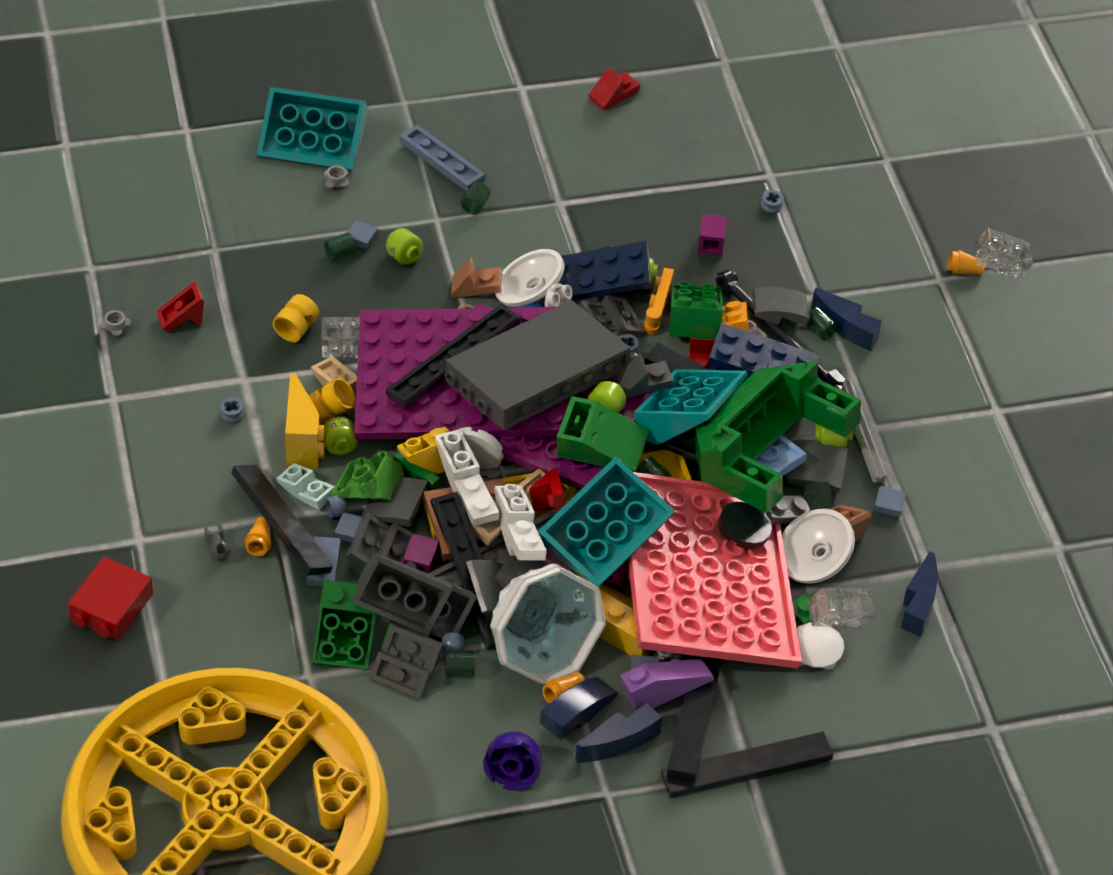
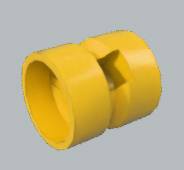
(296, 318)
(333, 399)

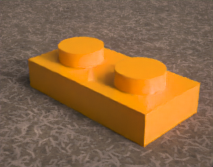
(736, 315)

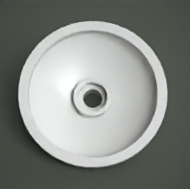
(530, 277)
(810, 537)

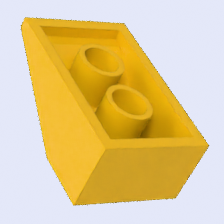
(302, 428)

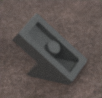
(642, 378)

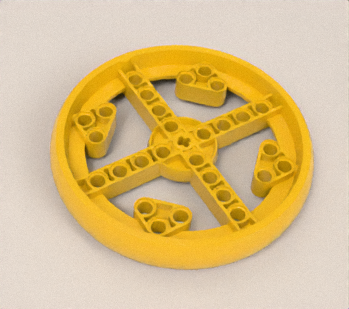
(225, 806)

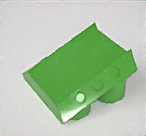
(369, 478)

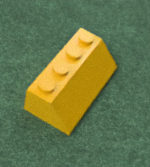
(619, 620)

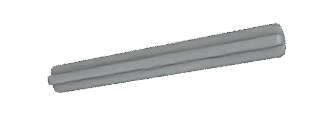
(867, 442)

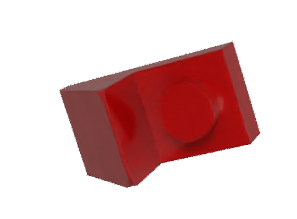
(613, 89)
(183, 306)
(700, 350)
(548, 492)

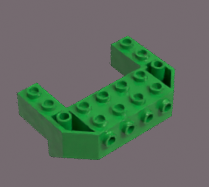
(760, 415)

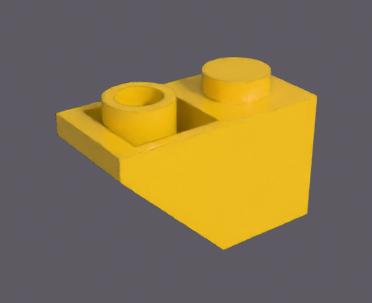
(424, 451)

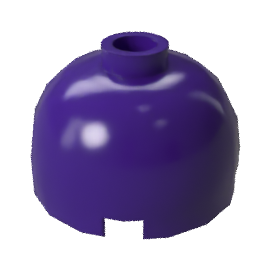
(513, 760)

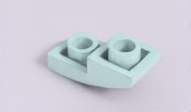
(304, 486)

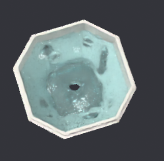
(547, 623)

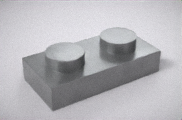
(788, 509)

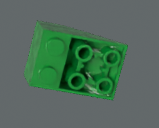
(695, 310)
(599, 434)
(343, 628)

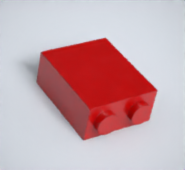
(110, 599)

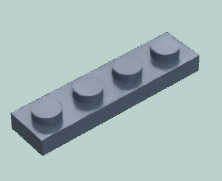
(441, 157)

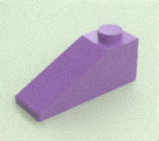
(663, 681)

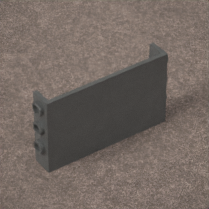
(537, 364)

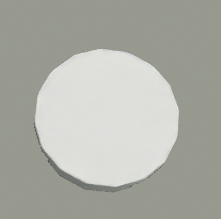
(484, 447)

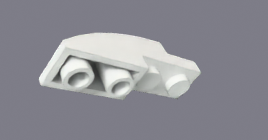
(464, 477)
(517, 523)

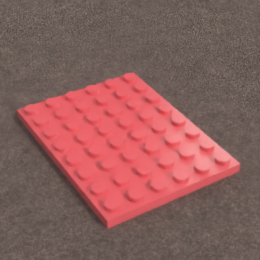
(706, 593)

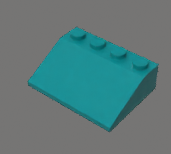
(312, 128)
(687, 403)
(605, 523)

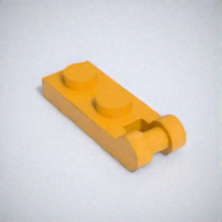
(658, 302)

